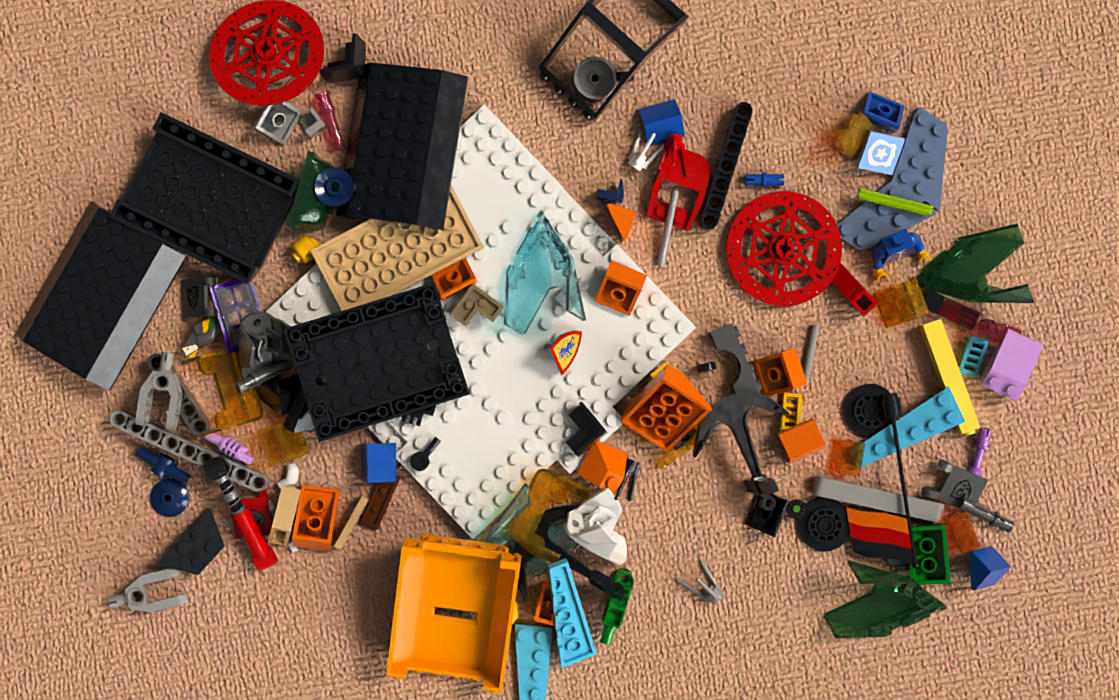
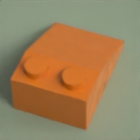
(315, 518)

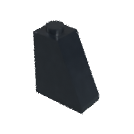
(299, 416)

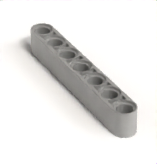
(877, 498)

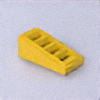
(790, 396)

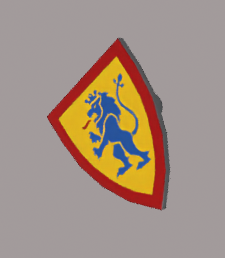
(564, 349)

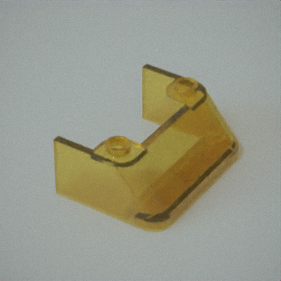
(237, 407)
(544, 487)

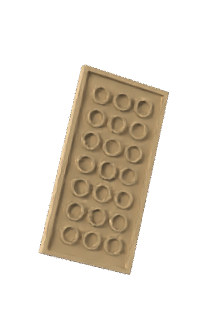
(390, 256)

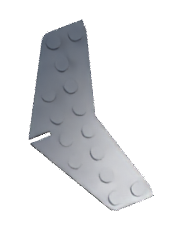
(916, 178)

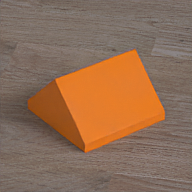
(621, 219)
(454, 278)
(801, 440)

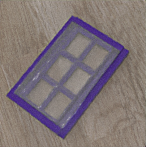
(233, 302)

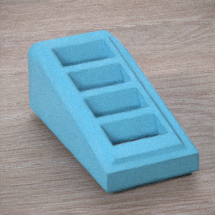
(979, 358)

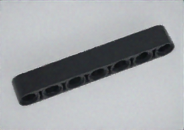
(731, 158)

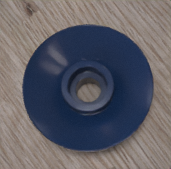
(324, 184)
(178, 494)

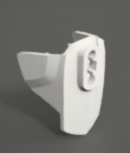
(593, 526)

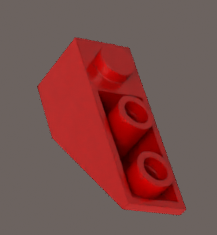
(854, 290)

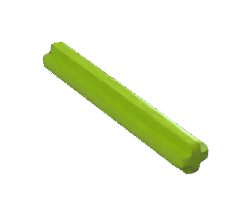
(894, 202)

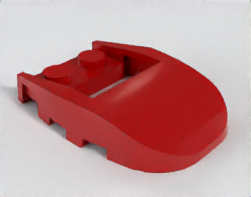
(697, 180)

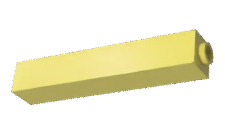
(948, 372)

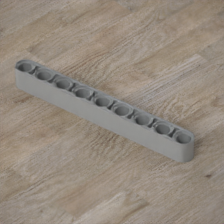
(181, 446)

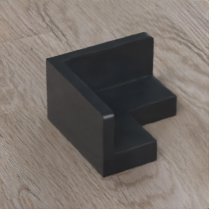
(351, 67)
(279, 393)
(590, 430)

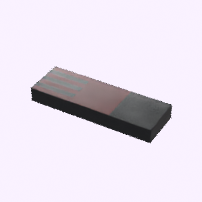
(951, 310)

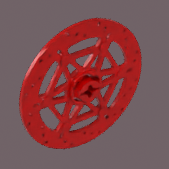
(266, 52)
(789, 213)

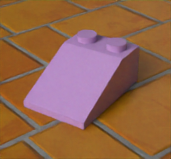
(1011, 364)

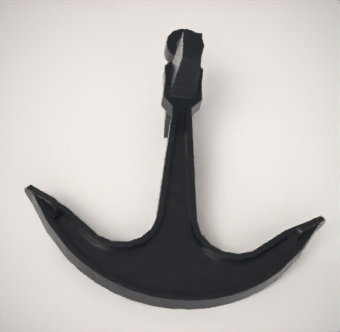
(733, 412)
(595, 577)

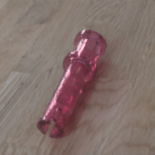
(328, 111)

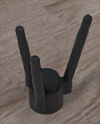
(631, 468)

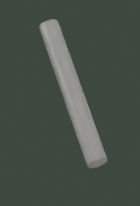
(810, 351)

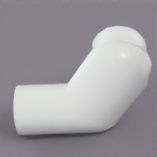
(291, 476)

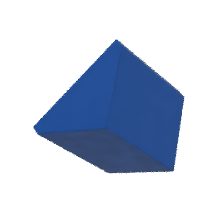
(883, 112)
(662, 120)
(378, 462)
(986, 567)

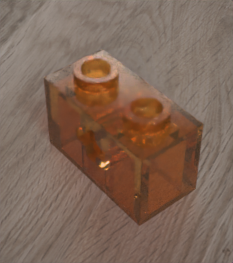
(961, 531)

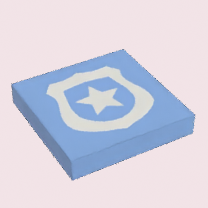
(880, 152)

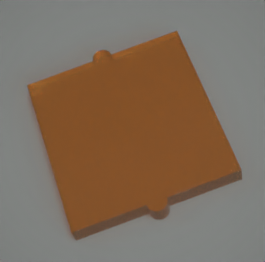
(846, 457)

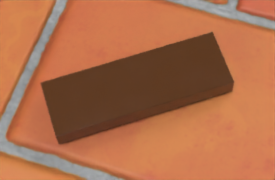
(379, 503)

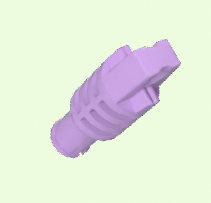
(230, 447)

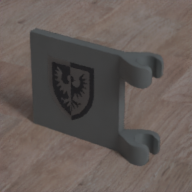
(196, 297)
(957, 485)

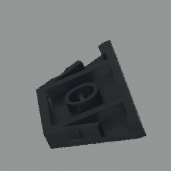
(195, 547)

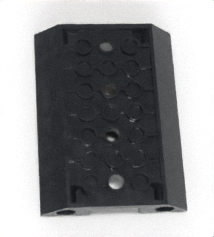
(368, 337)

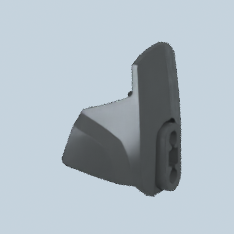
(261, 342)

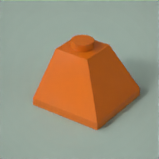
(604, 466)

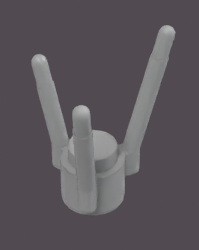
(712, 593)

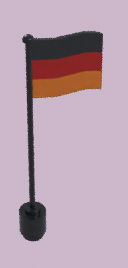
(879, 532)

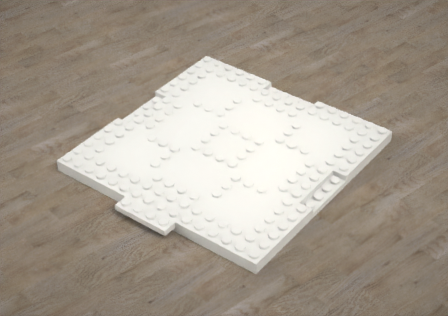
(517, 397)

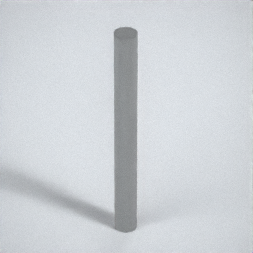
(668, 227)

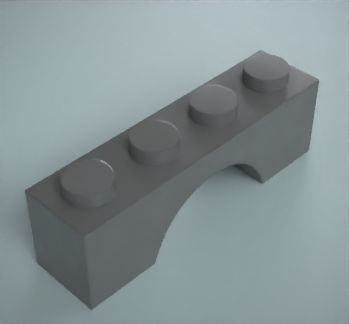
(727, 339)

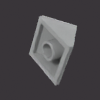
(278, 121)

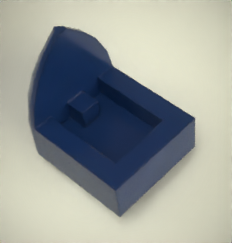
(607, 197)

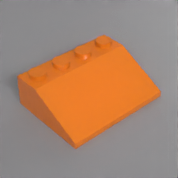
(666, 409)

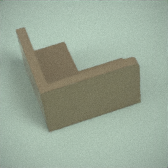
(474, 301)

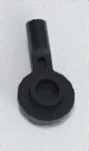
(420, 460)

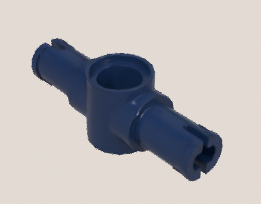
(162, 465)

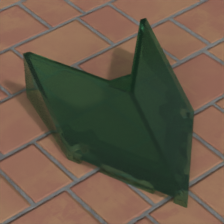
(964, 268)
(889, 605)

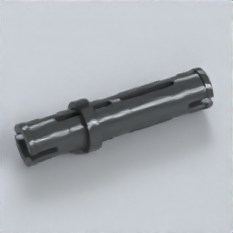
(256, 379)
(992, 518)

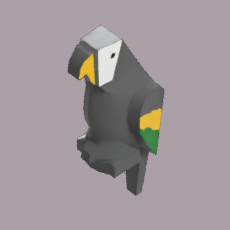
(202, 335)

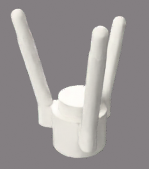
(637, 160)

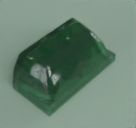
(307, 210)

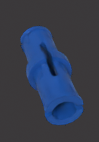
(764, 179)

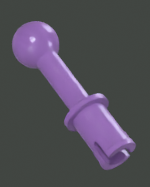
(981, 444)

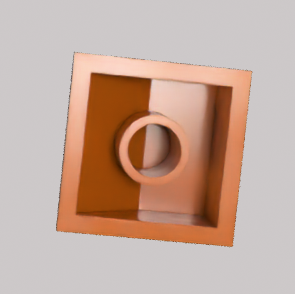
(620, 288)
(780, 372)

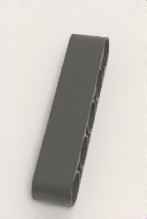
(187, 399)

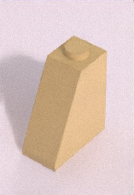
(284, 515)

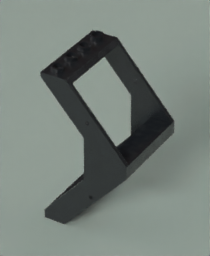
(619, 39)

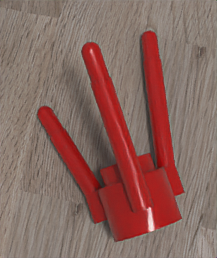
(674, 145)

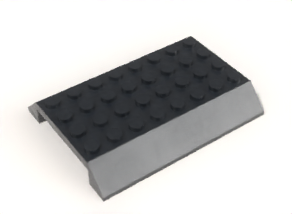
(403, 144)
(207, 199)
(100, 297)

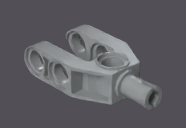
(147, 391)
(145, 603)

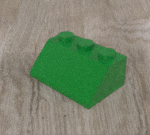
(931, 554)

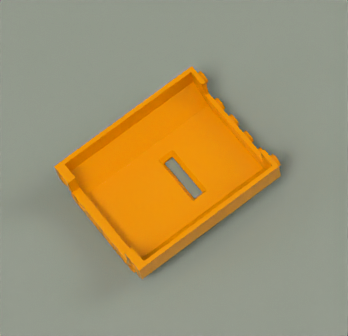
(461, 578)

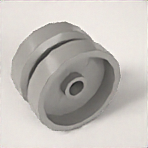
(600, 69)

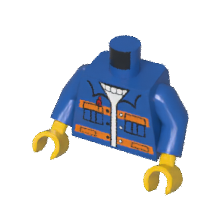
(894, 248)

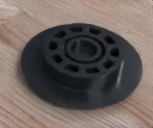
(869, 410)
(824, 525)

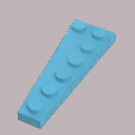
(922, 422)
(571, 627)
(533, 658)

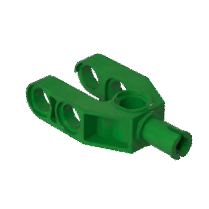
(615, 609)

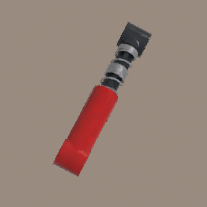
(262, 553)

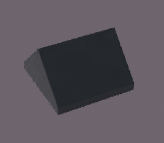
(766, 521)

